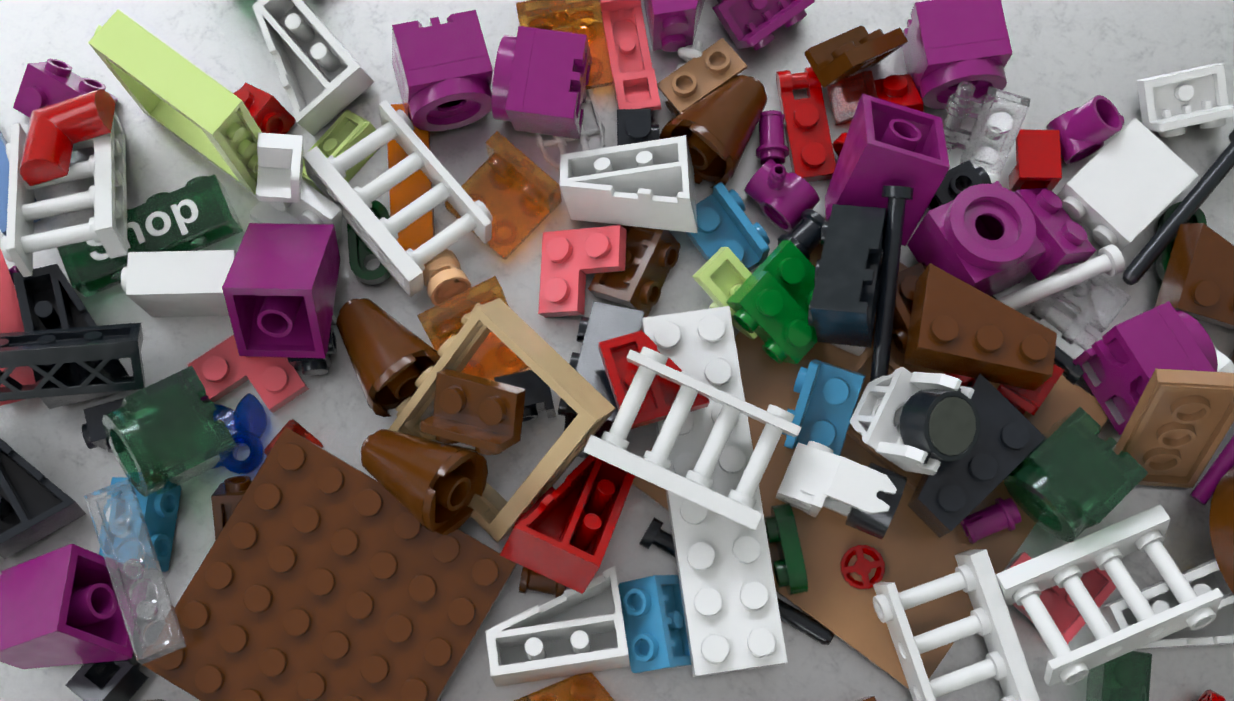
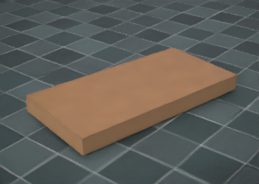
(1179, 425)

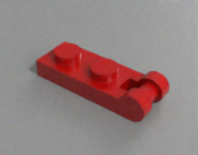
(806, 125)

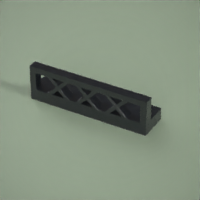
(67, 346)

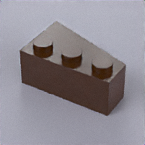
(1200, 276)
(973, 333)

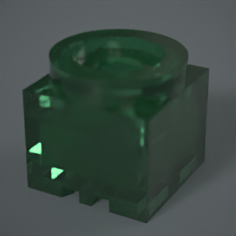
(167, 434)
(1073, 477)

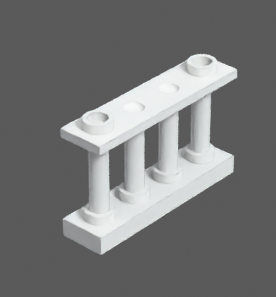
(106, 196)
(382, 234)
(697, 483)
(1106, 551)
(988, 619)

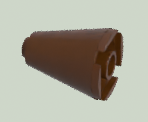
(720, 128)
(383, 354)
(426, 476)

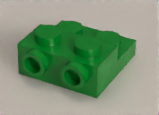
(777, 304)

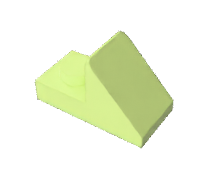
(721, 279)

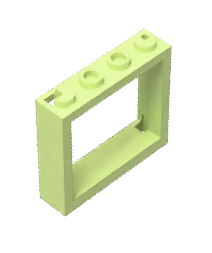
(181, 97)

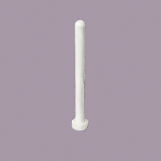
(1108, 261)

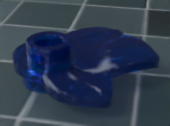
(246, 428)

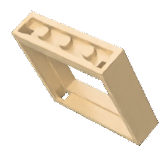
(593, 409)

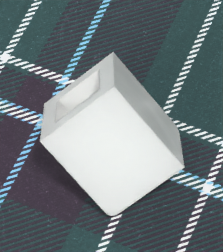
(279, 167)

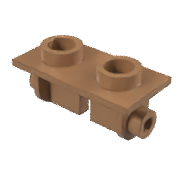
(701, 76)

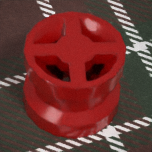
(862, 566)

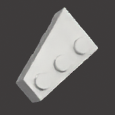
(311, 62)
(632, 185)
(1160, 597)

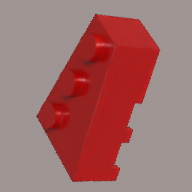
(572, 525)

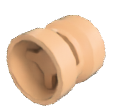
(444, 277)

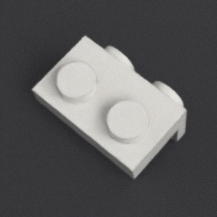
(1185, 100)

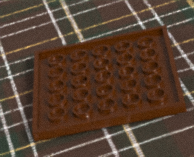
(329, 592)

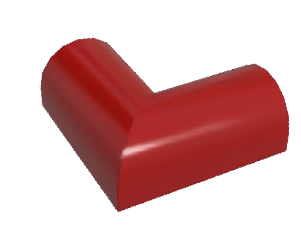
(57, 128)

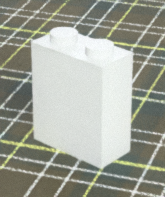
(1125, 186)
(178, 282)

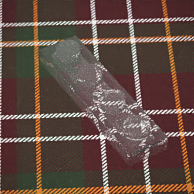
(135, 571)

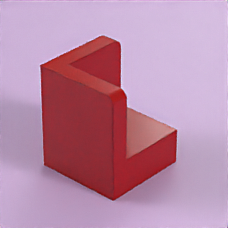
(1037, 160)

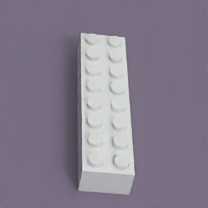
(720, 563)

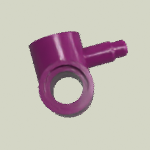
(1086, 128)
(781, 194)

